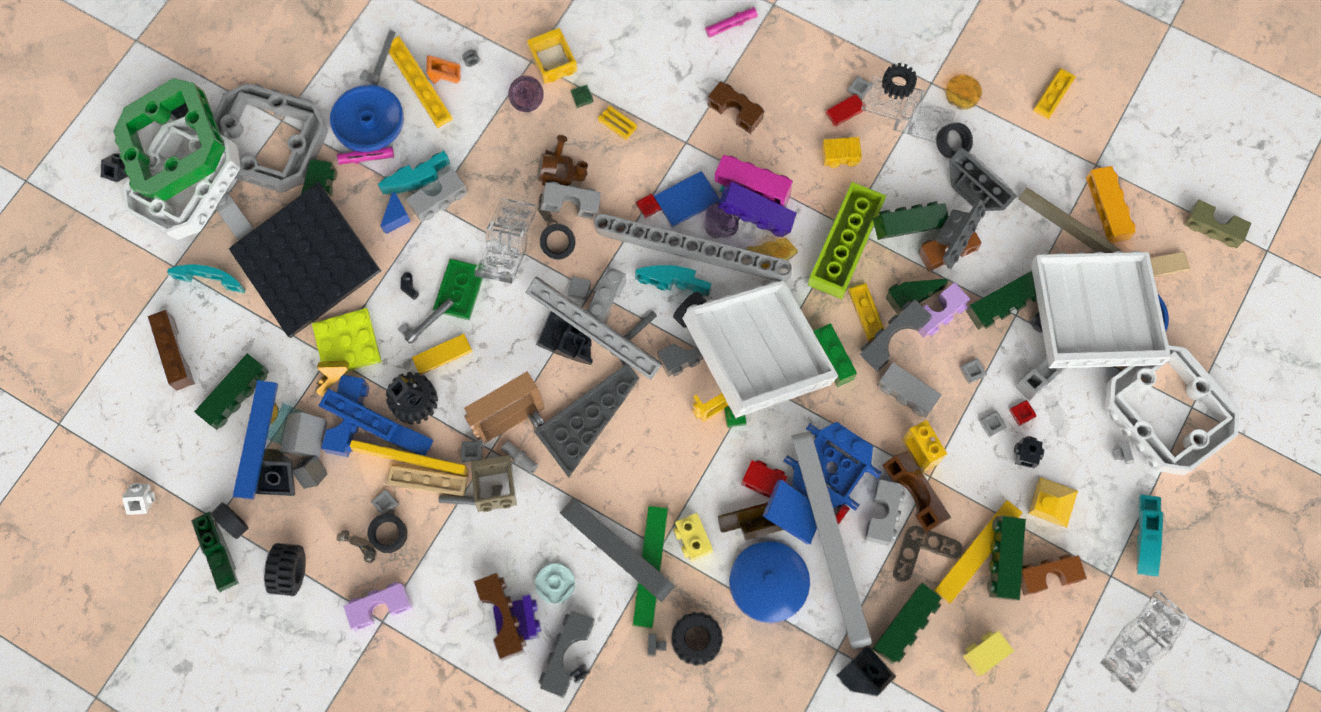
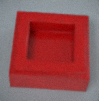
(648, 206)
(1023, 413)

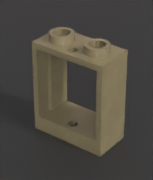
(492, 467)

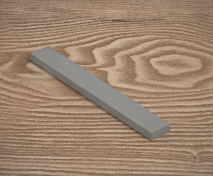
(593, 328)

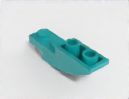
(408, 180)
(666, 275)
(1150, 535)

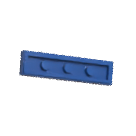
(358, 415)

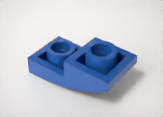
(411, 441)

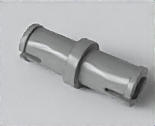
(519, 457)

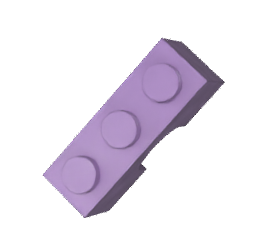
(953, 301)
(360, 610)

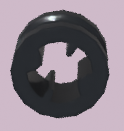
(580, 673)

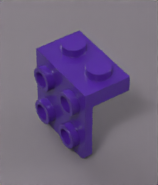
(525, 612)

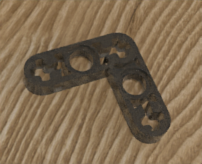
(915, 546)

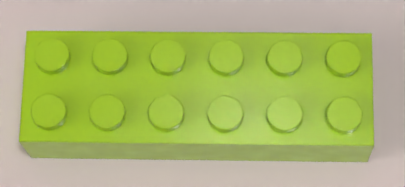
(846, 240)

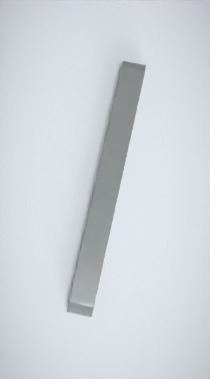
(699, 253)
(831, 540)

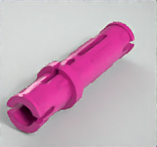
(728, 23)
(344, 157)

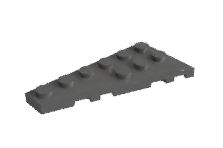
(578, 426)

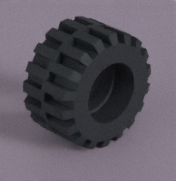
(420, 410)
(284, 569)
(696, 620)

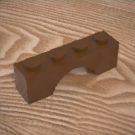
(172, 359)
(929, 508)
(508, 641)

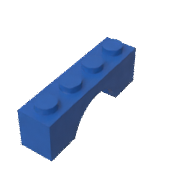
(338, 439)

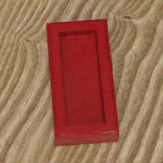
(845, 110)

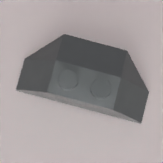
(977, 181)

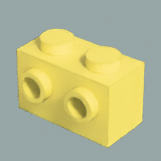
(693, 537)
(987, 653)

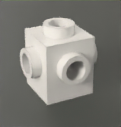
(138, 498)

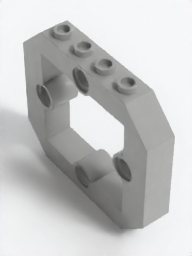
(311, 137)

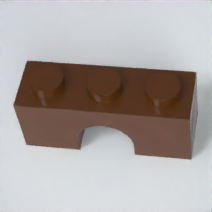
(726, 97)

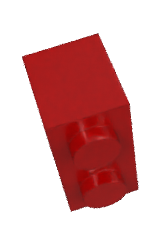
(761, 478)

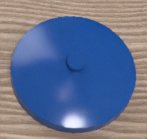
(367, 118)
(769, 582)

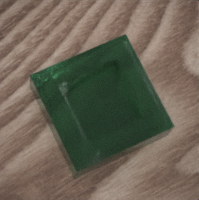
(581, 96)

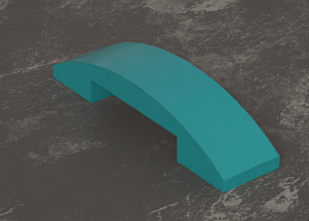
(186, 273)

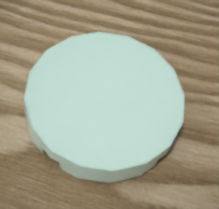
(555, 583)

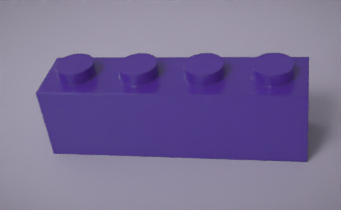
(757, 210)

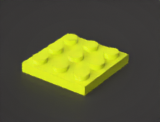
(348, 339)

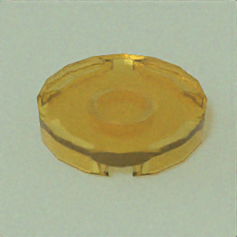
(963, 92)

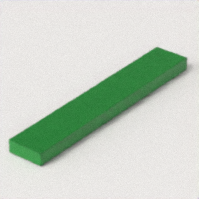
(652, 553)

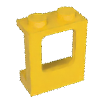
(710, 408)

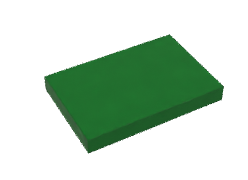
(460, 287)

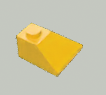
(1053, 502)

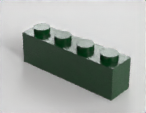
(320, 172)
(910, 221)
(1003, 301)
(231, 392)
(1006, 558)
(907, 623)

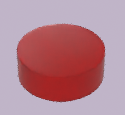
(842, 513)

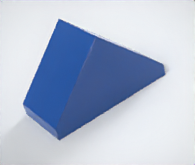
(394, 216)

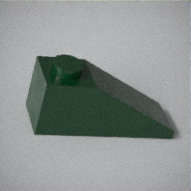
(914, 290)

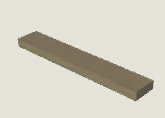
(1066, 222)

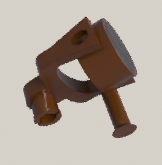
(548, 166)

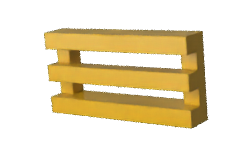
(632, 125)

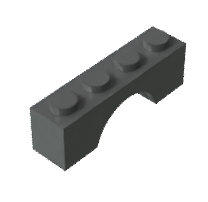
(912, 317)
(676, 359)
(576, 629)

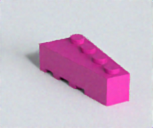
(758, 180)

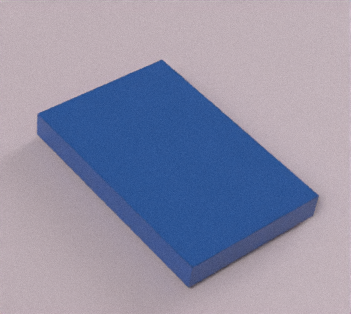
(686, 199)
(791, 512)

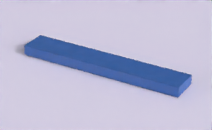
(255, 440)

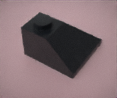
(276, 474)
(866, 674)

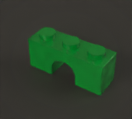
(836, 353)

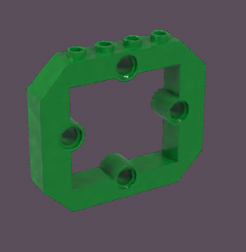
(157, 107)

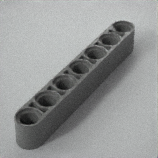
(617, 550)

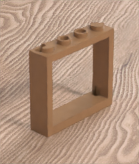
(500, 399)

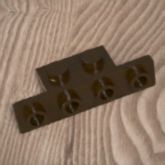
(750, 522)

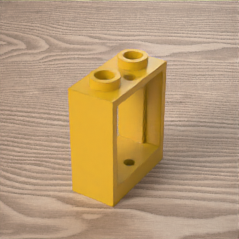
(547, 41)
(921, 448)

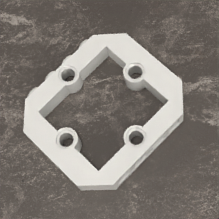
(207, 192)
(1149, 445)

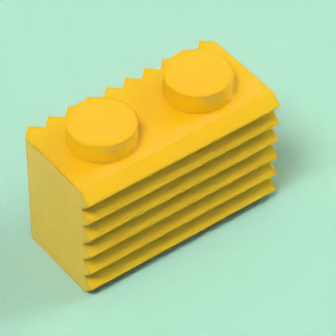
(841, 152)

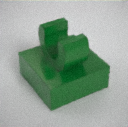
(731, 421)

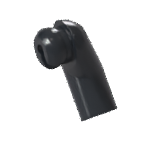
(406, 285)

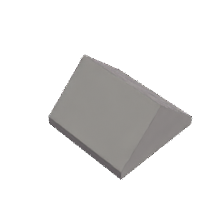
(303, 435)

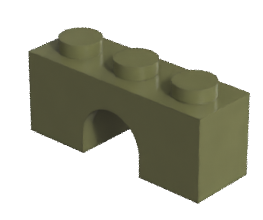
(1202, 220)

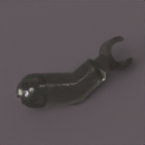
(546, 215)
(363, 544)

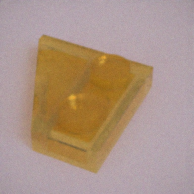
(780, 249)

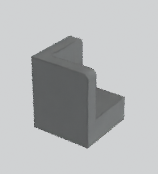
(309, 472)

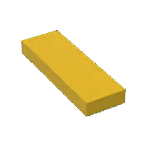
(1054, 93)
(866, 310)
(442, 354)

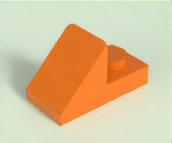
(443, 69)

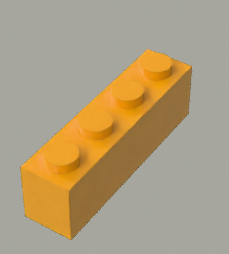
(1111, 204)

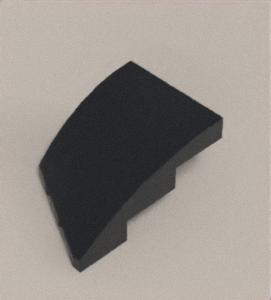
(565, 340)

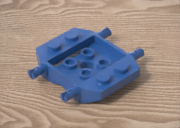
(848, 472)

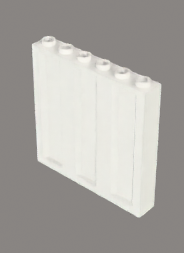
(1099, 309)
(759, 347)

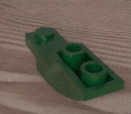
(216, 551)

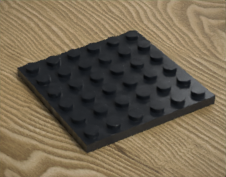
(304, 260)

